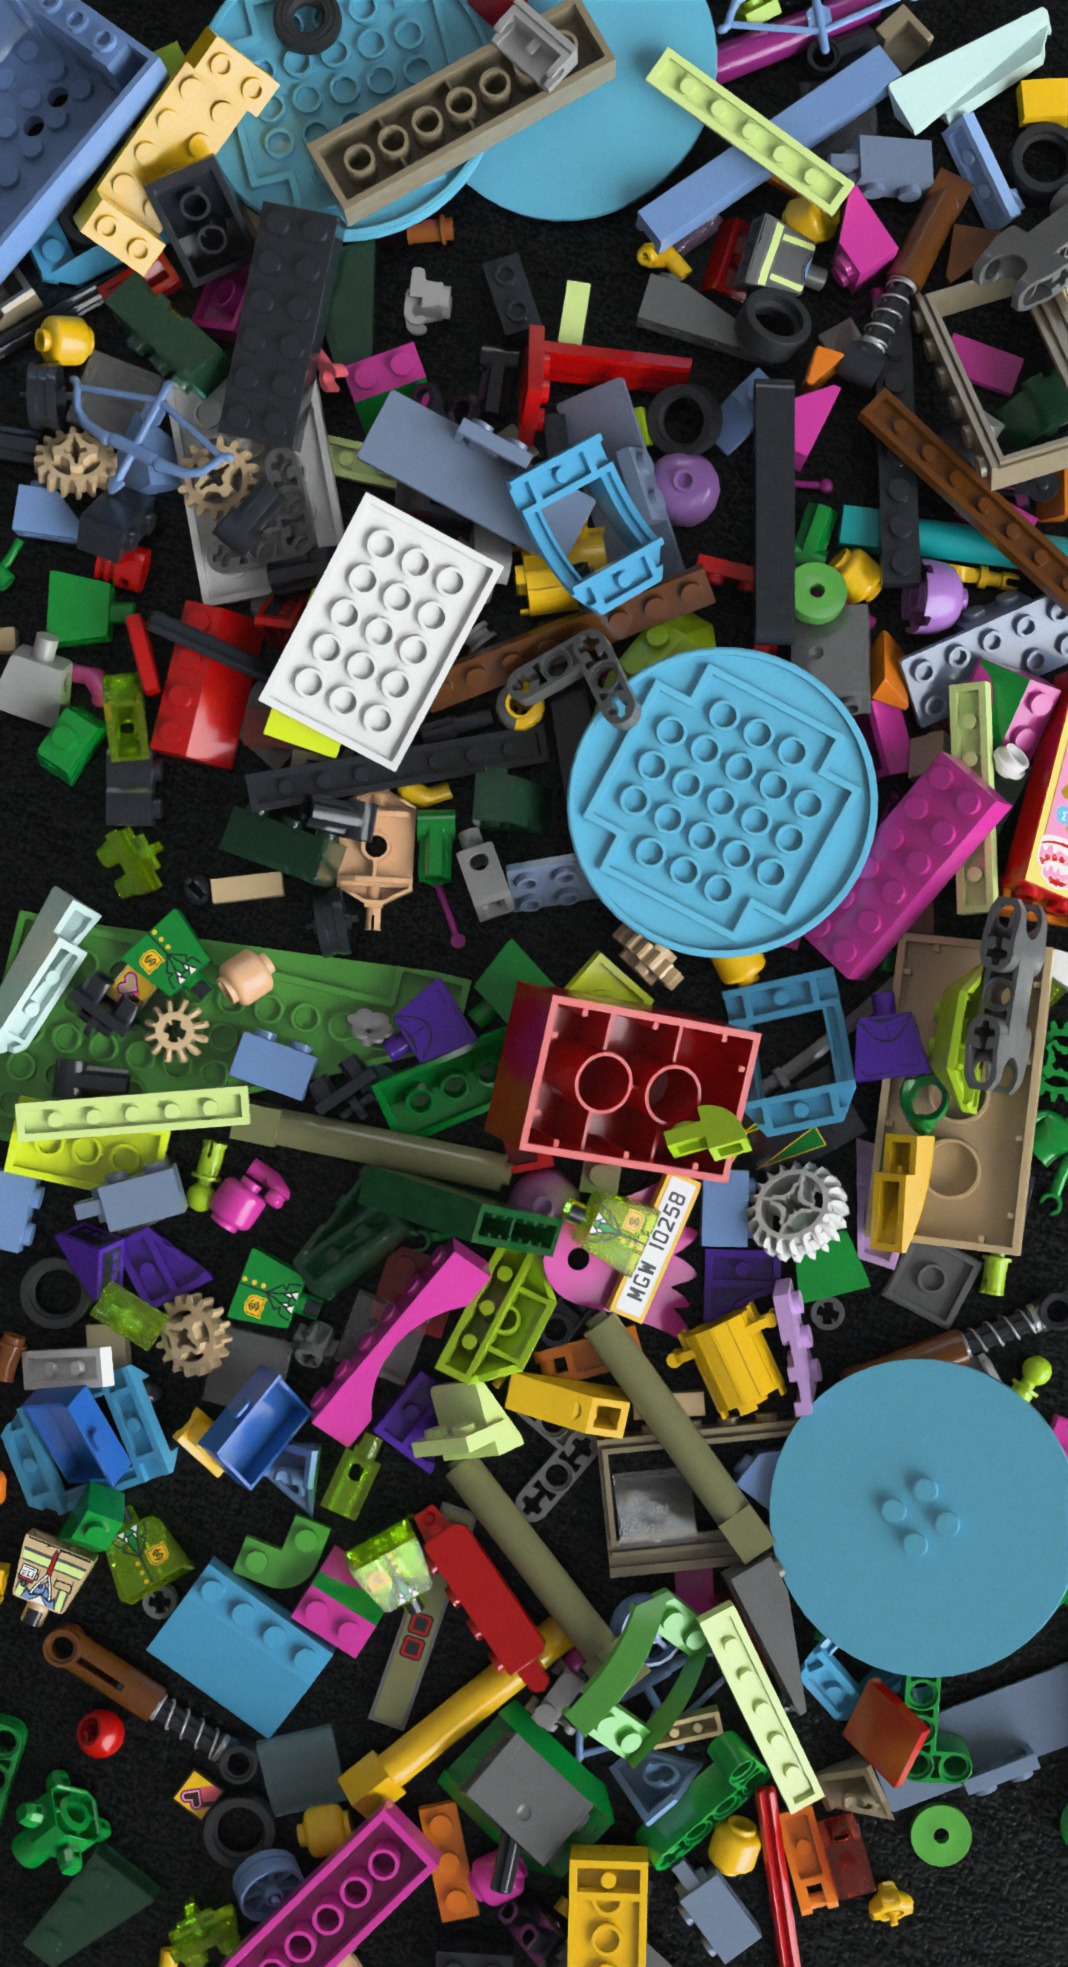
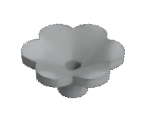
(369, 1026)

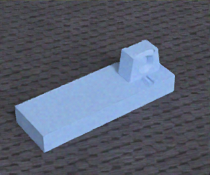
(976, 163)

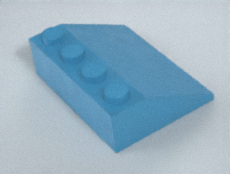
(241, 1648)

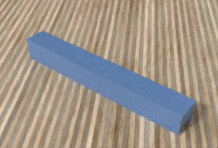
(735, 174)

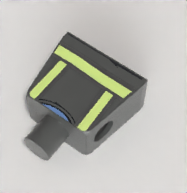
(777, 259)

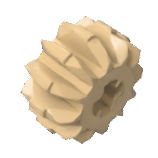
(165, 1038)

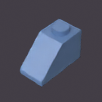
(738, 414)
(44, 515)
(756, 1473)

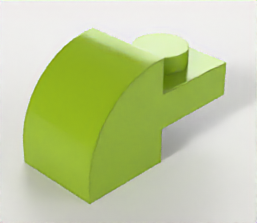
(717, 1131)

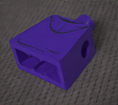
(430, 1025)
(888, 1043)

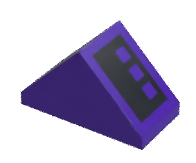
(94, 1256)

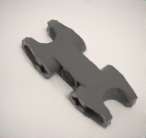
(1032, 258)
(1011, 962)

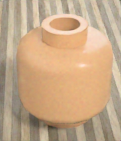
(246, 977)

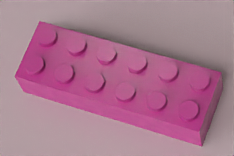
(909, 864)
(343, 1896)

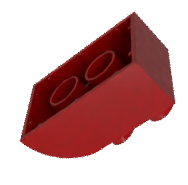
(612, 1076)

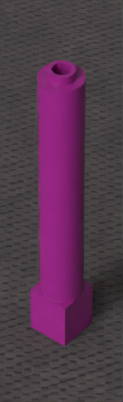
(762, 48)

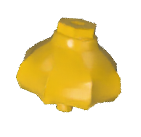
(890, 1904)

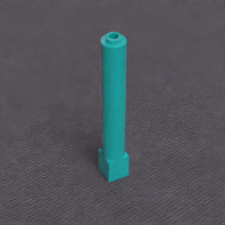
(938, 539)

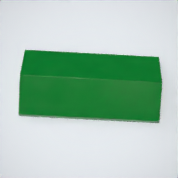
(443, 1089)

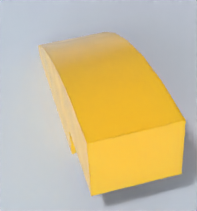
(1042, 101)
(900, 1190)

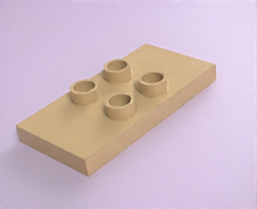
(981, 1159)

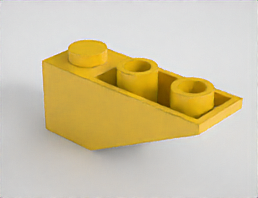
(569, 1403)

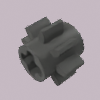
(314, 1344)

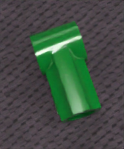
(814, 534)
(435, 834)

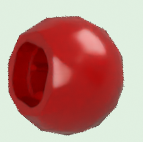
(100, 1733)

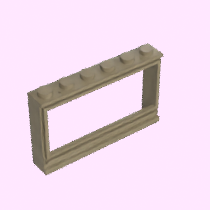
(1052, 323)
(711, 1547)

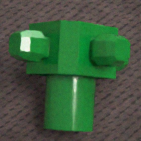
(58, 1826)

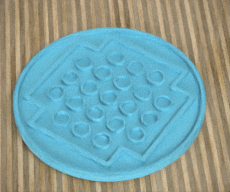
(375, 57)
(614, 139)
(727, 804)
(923, 1517)

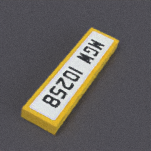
(675, 1200)

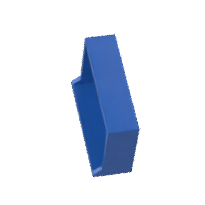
(255, 1427)
(77, 1434)

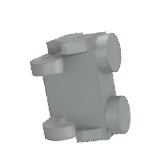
(425, 302)
(560, 1695)

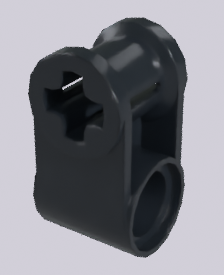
(573, 1317)

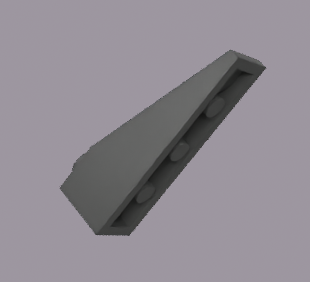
(689, 316)
(767, 1611)

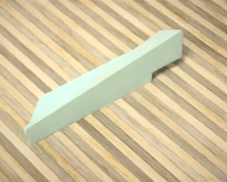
(970, 73)
(43, 968)

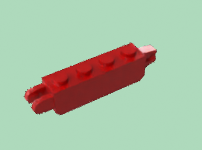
(485, 1597)

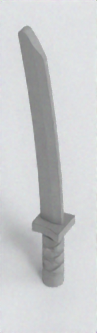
(782, 1075)

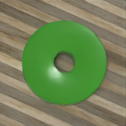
(830, 585)
(940, 1851)

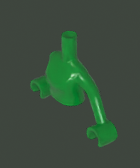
(1050, 1144)

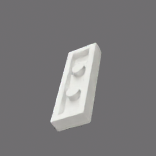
(67, 1367)

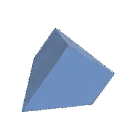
(142, 476)
(297, 1473)
(655, 1782)

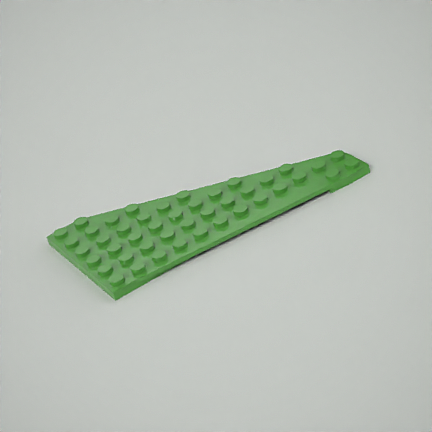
(305, 1005)

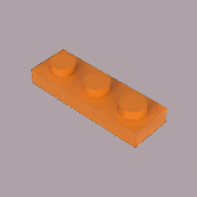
(444, 1829)

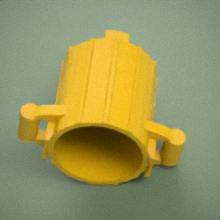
(542, 587)
(733, 1359)

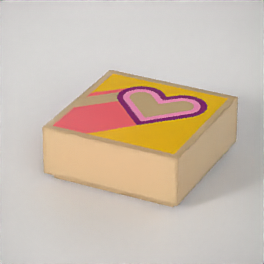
(133, 982)

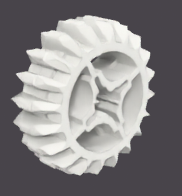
(802, 1223)

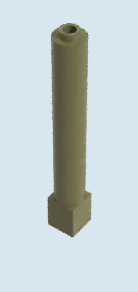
(276, 1125)
(678, 1436)
(535, 1563)

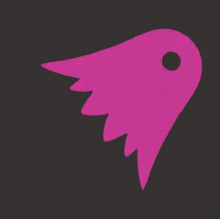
(595, 1282)

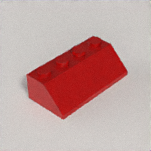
(202, 697)

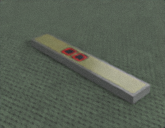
(414, 1643)

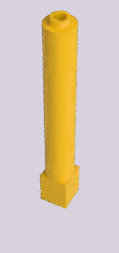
(383, 1775)

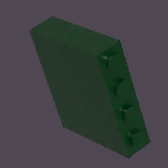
(460, 1211)

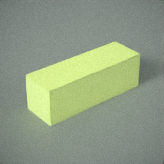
(574, 312)

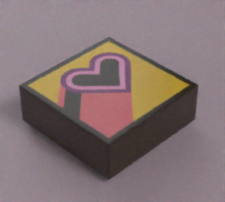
(198, 1793)

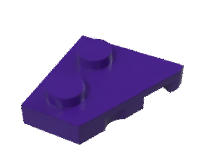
(160, 1268)
(736, 1278)
(409, 1417)

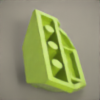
(663, 641)
(947, 1049)
(501, 1320)

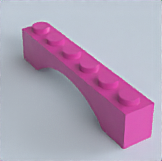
(447, 1283)

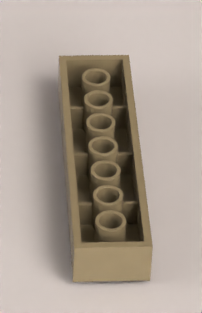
(451, 119)

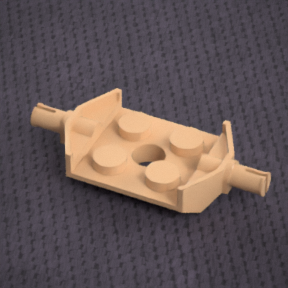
(385, 877)

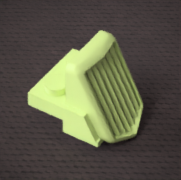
(469, 1424)

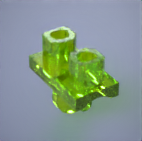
(136, 859)
(129, 1316)
(202, 1932)

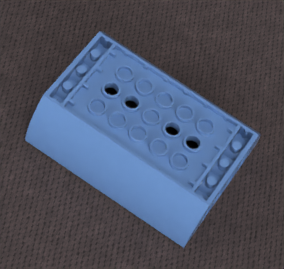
(109, 84)

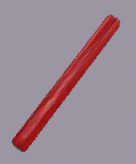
(777, 1876)

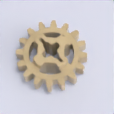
(58, 468)
(206, 486)
(647, 958)
(194, 1334)

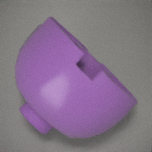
(688, 487)
(936, 602)
(543, 1191)

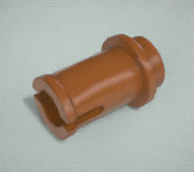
(431, 231)
(10, 1352)

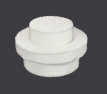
(1010, 761)

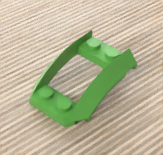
(598, 1708)

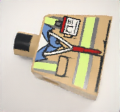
(49, 1575)

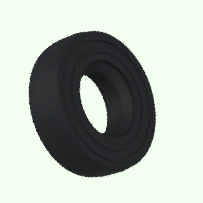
(307, 42)

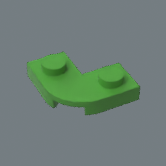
(287, 1565)

